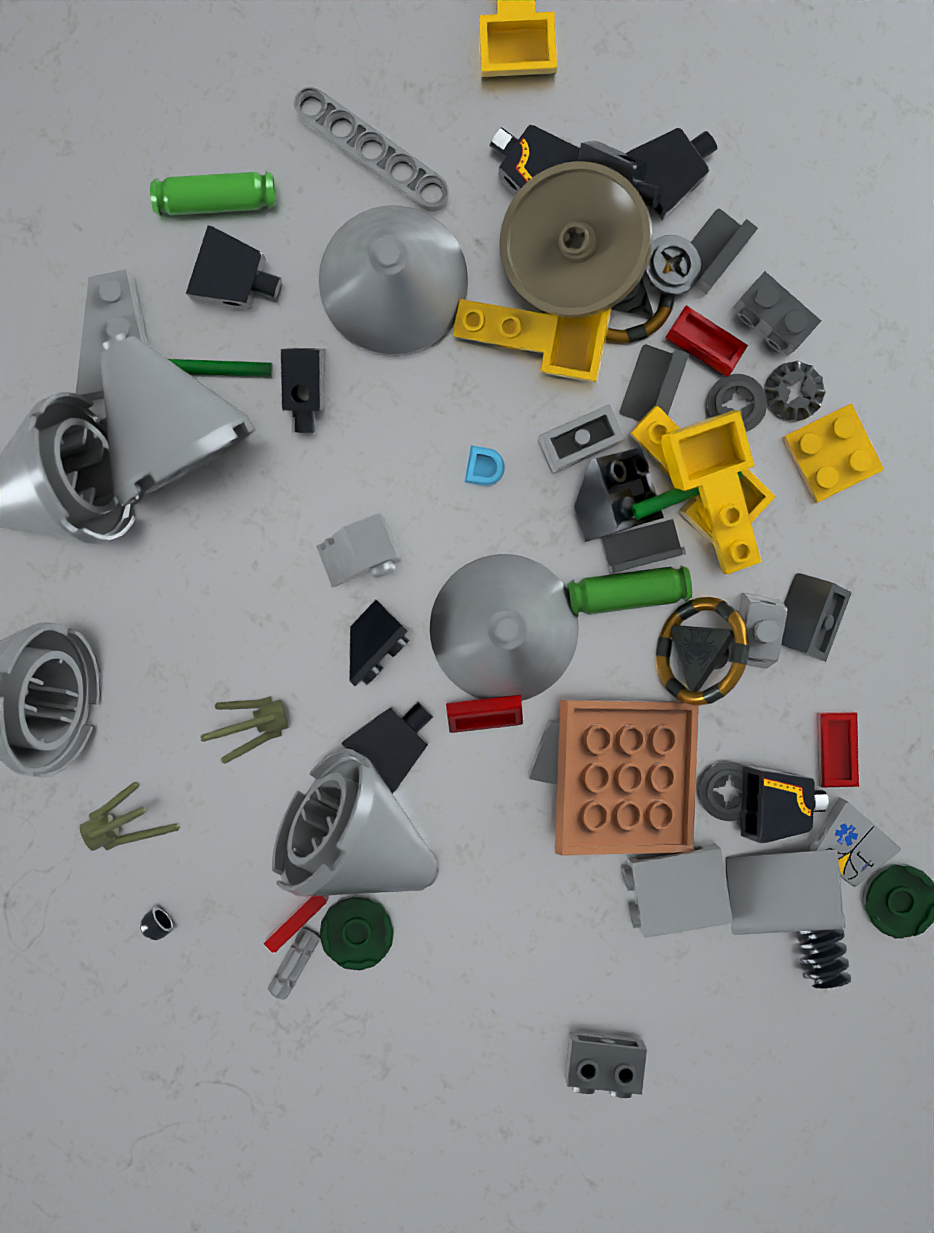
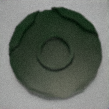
(899, 900)
(356, 932)

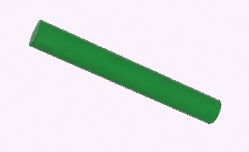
(224, 368)
(664, 501)

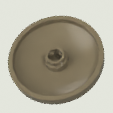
(576, 239)

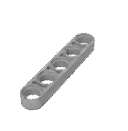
(359, 134)

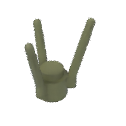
(268, 718)
(102, 829)

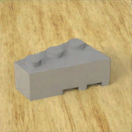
(109, 311)
(359, 550)

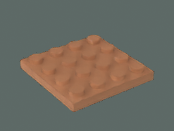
(626, 777)

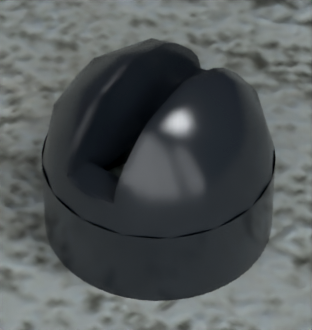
(156, 924)

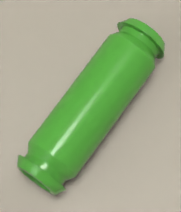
(213, 193)
(630, 590)

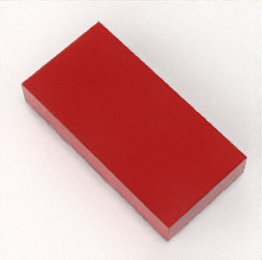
(706, 341)
(484, 714)
(838, 749)
(294, 922)

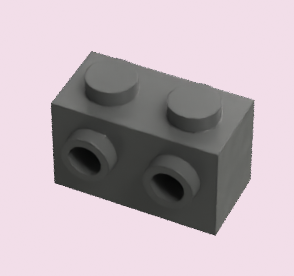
(776, 314)
(605, 1065)

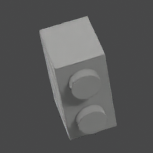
(581, 438)

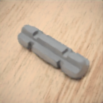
(293, 964)

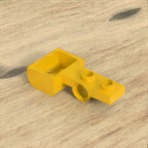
(517, 40)
(569, 345)
(649, 434)
(710, 457)

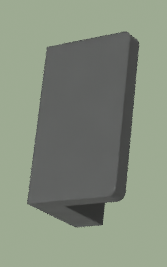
(718, 246)
(653, 381)
(641, 546)
(813, 615)

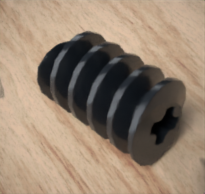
(825, 957)

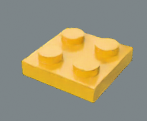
(833, 453)

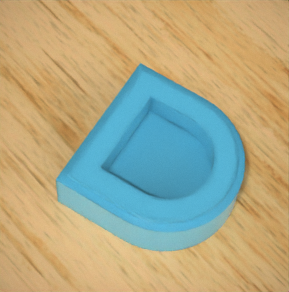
(484, 466)

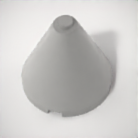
(393, 280)
(160, 419)
(60, 475)
(503, 627)
(45, 698)
(349, 835)

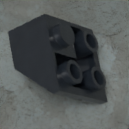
(609, 492)
(371, 639)

